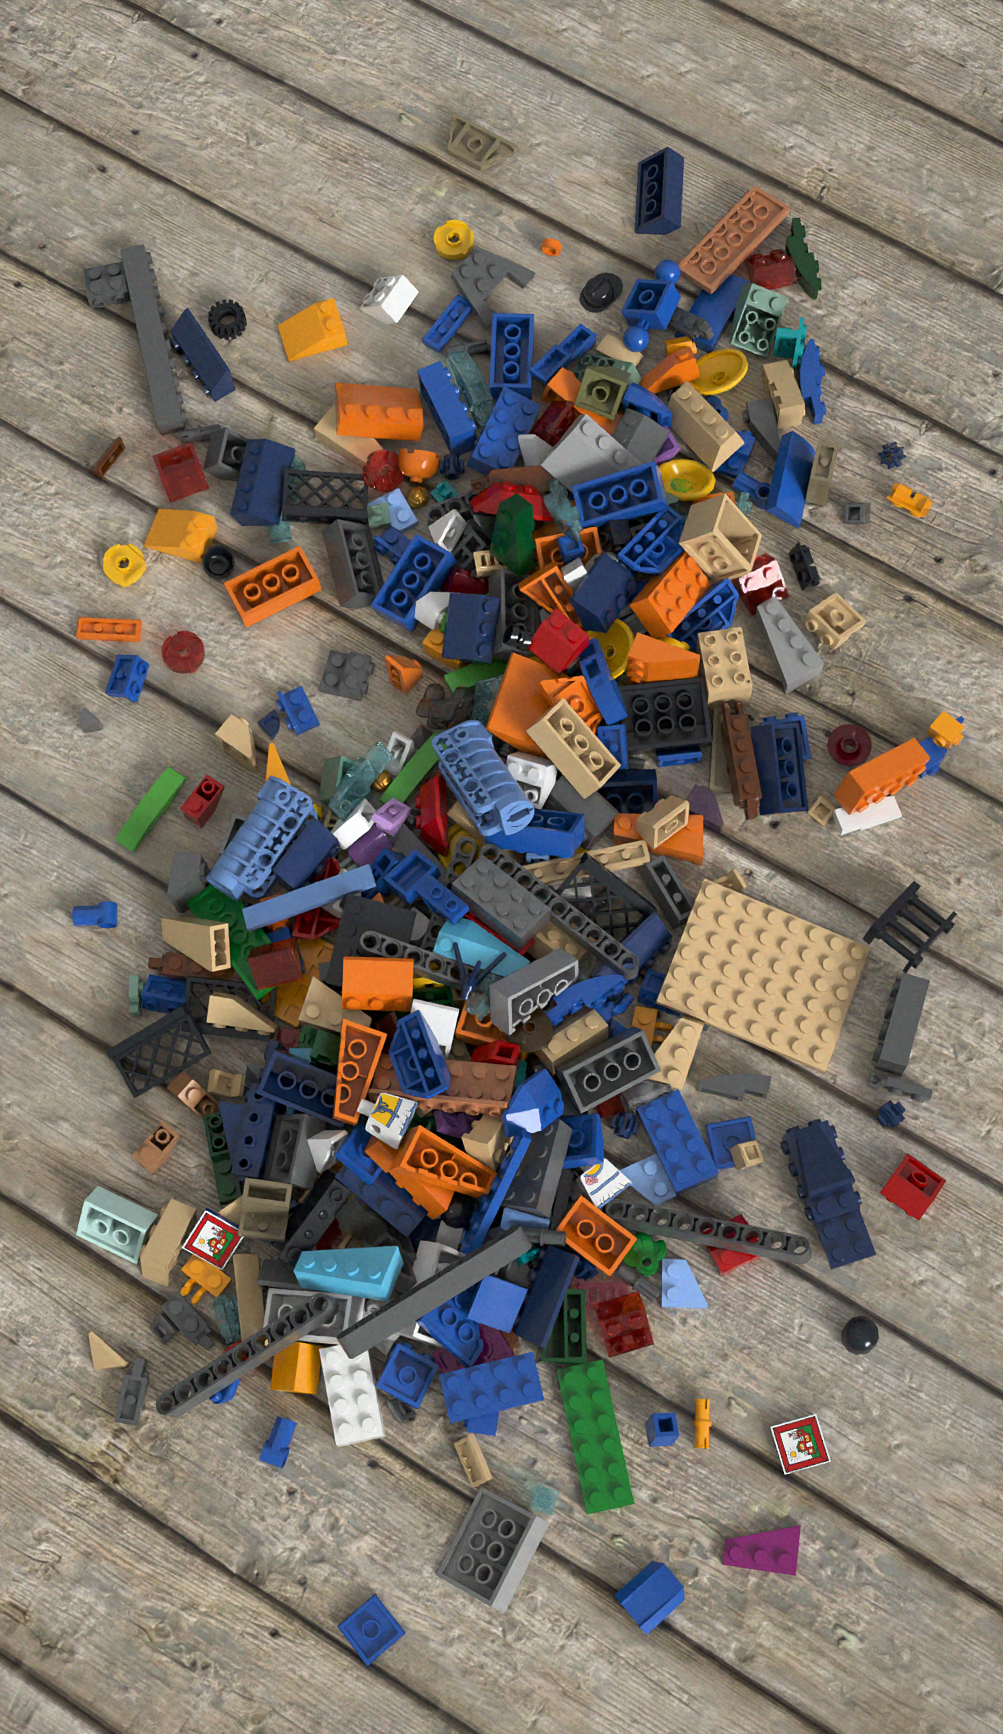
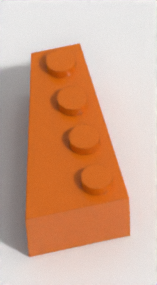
(565, 387)
(683, 845)
(356, 1065)
(441, 1164)
(431, 1197)

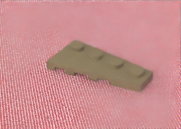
(718, 770)

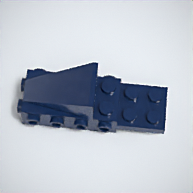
(251, 1127)
(828, 1192)

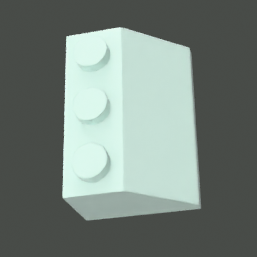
(115, 1224)

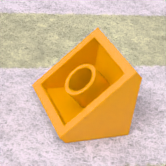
(297, 1369)

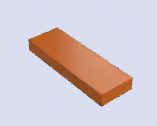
(109, 629)

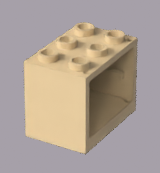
(720, 538)
(724, 667)

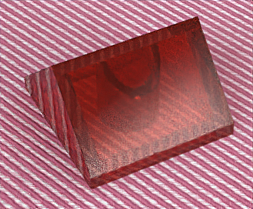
(275, 963)

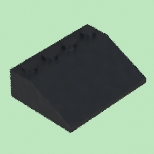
(666, 716)
(362, 916)

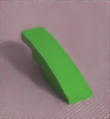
(413, 774)
(150, 808)

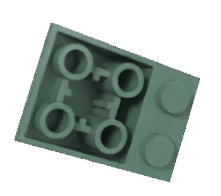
(756, 318)
(594, 360)

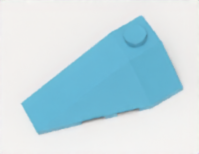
(477, 945)

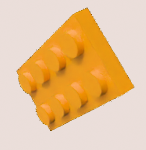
(292, 995)

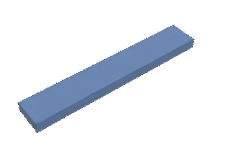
(309, 897)

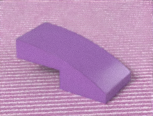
(452, 1124)

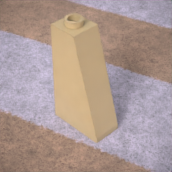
(353, 448)
(199, 939)

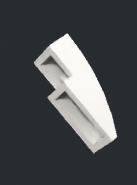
(870, 817)

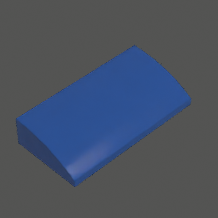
(716, 310)
(791, 479)
(585, 1142)

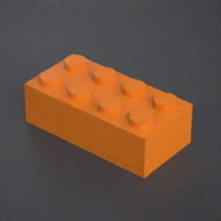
(272, 586)
(670, 596)
(881, 776)

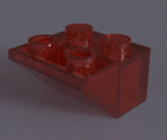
(771, 270)
(554, 422)
(180, 472)
(761, 584)
(623, 1324)

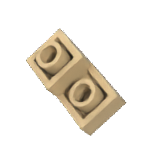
(614, 348)

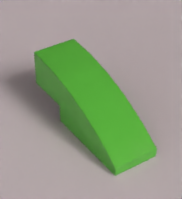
(473, 673)

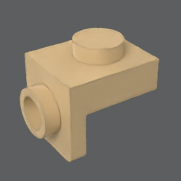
(733, 881)
(225, 1084)

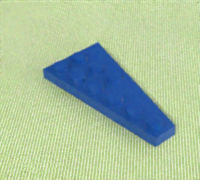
(489, 1204)

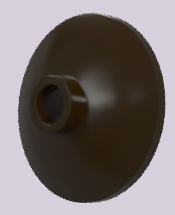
(533, 1040)

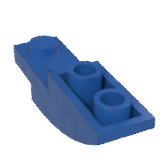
(810, 381)
(601, 683)
(589, 991)

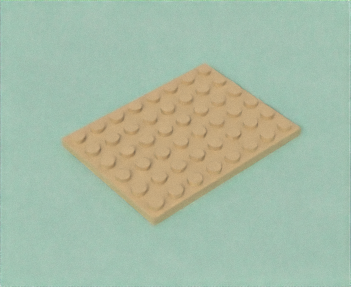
(763, 975)

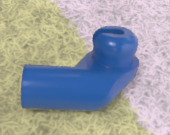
(621, 1005)

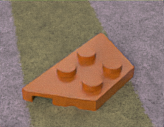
(576, 694)

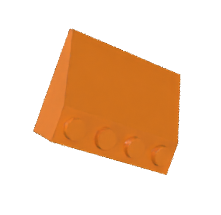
(378, 412)
(659, 662)
(520, 703)

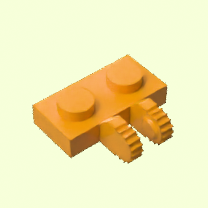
(646, 1020)
(207, 1276)

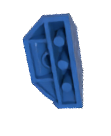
(655, 544)
(710, 613)
(418, 1058)
(533, 1105)

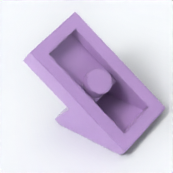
(391, 816)

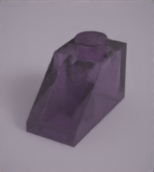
(704, 803)

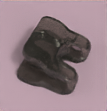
(444, 713)

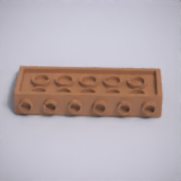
(732, 239)
(472, 1088)

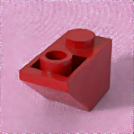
(203, 801)
(497, 1053)

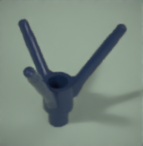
(470, 982)

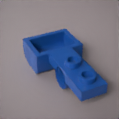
(417, 878)

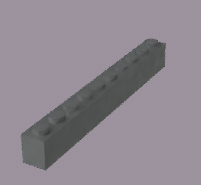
(152, 339)

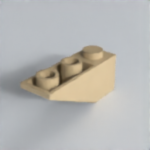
(234, 1011)

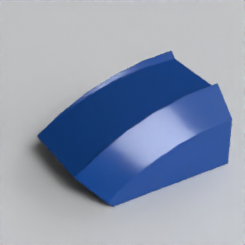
(645, 402)
(651, 1595)

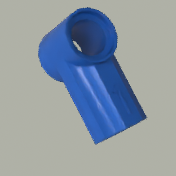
(747, 484)
(101, 915)
(277, 1447)

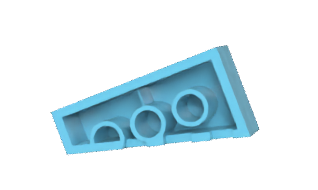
(351, 1271)

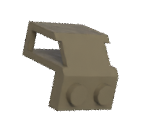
(265, 1210)

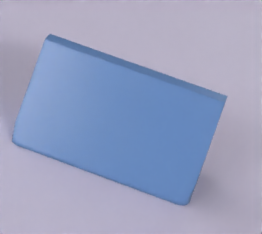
(514, 1217)

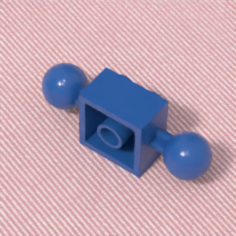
(651, 305)

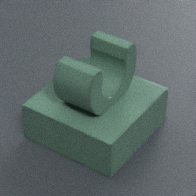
(379, 515)

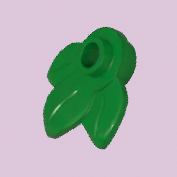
(643, 1251)

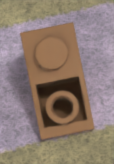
(193, 1095)
(156, 1148)

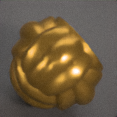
(417, 497)
(382, 781)

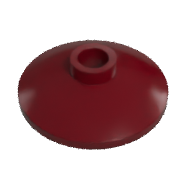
(853, 736)

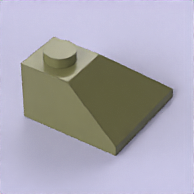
(602, 390)

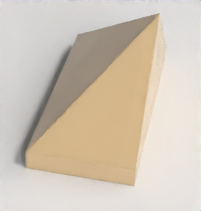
(104, 1355)

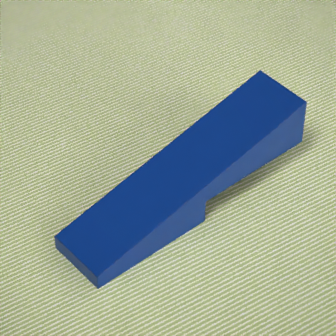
(564, 354)

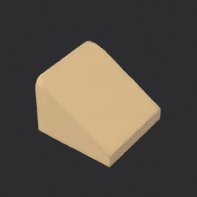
(823, 810)
(746, 1154)

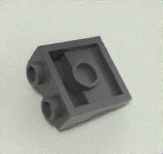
(106, 285)
(347, 675)

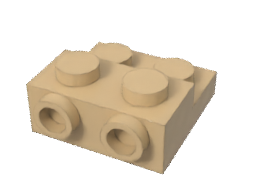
(833, 621)

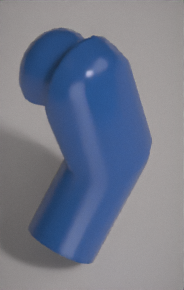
(225, 1394)

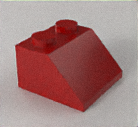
(558, 642)
(913, 1187)
(729, 1260)

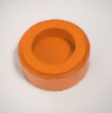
(551, 247)

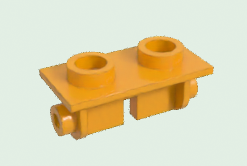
(917, 505)

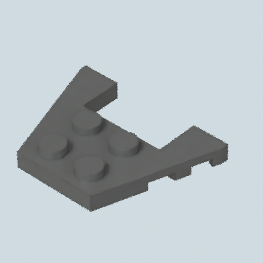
(480, 276)

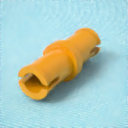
(702, 1423)

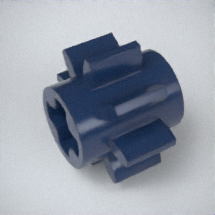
(897, 452)
(451, 467)
(891, 1114)
(624, 1125)
(584, 1269)

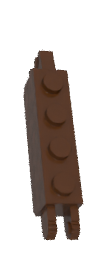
(530, 475)
(740, 760)
(180, 966)

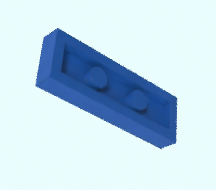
(447, 324)

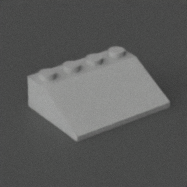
(586, 454)
(492, 1549)

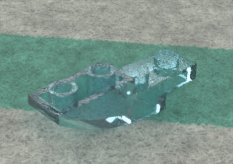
(472, 385)
(562, 512)
(357, 780)

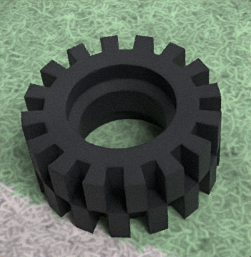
(229, 329)

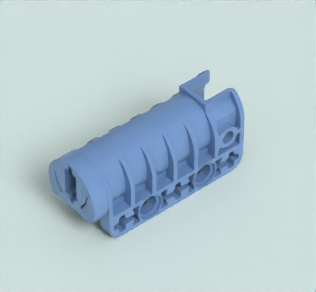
(487, 782)
(262, 841)

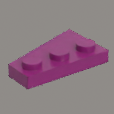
(495, 1348)
(765, 1551)

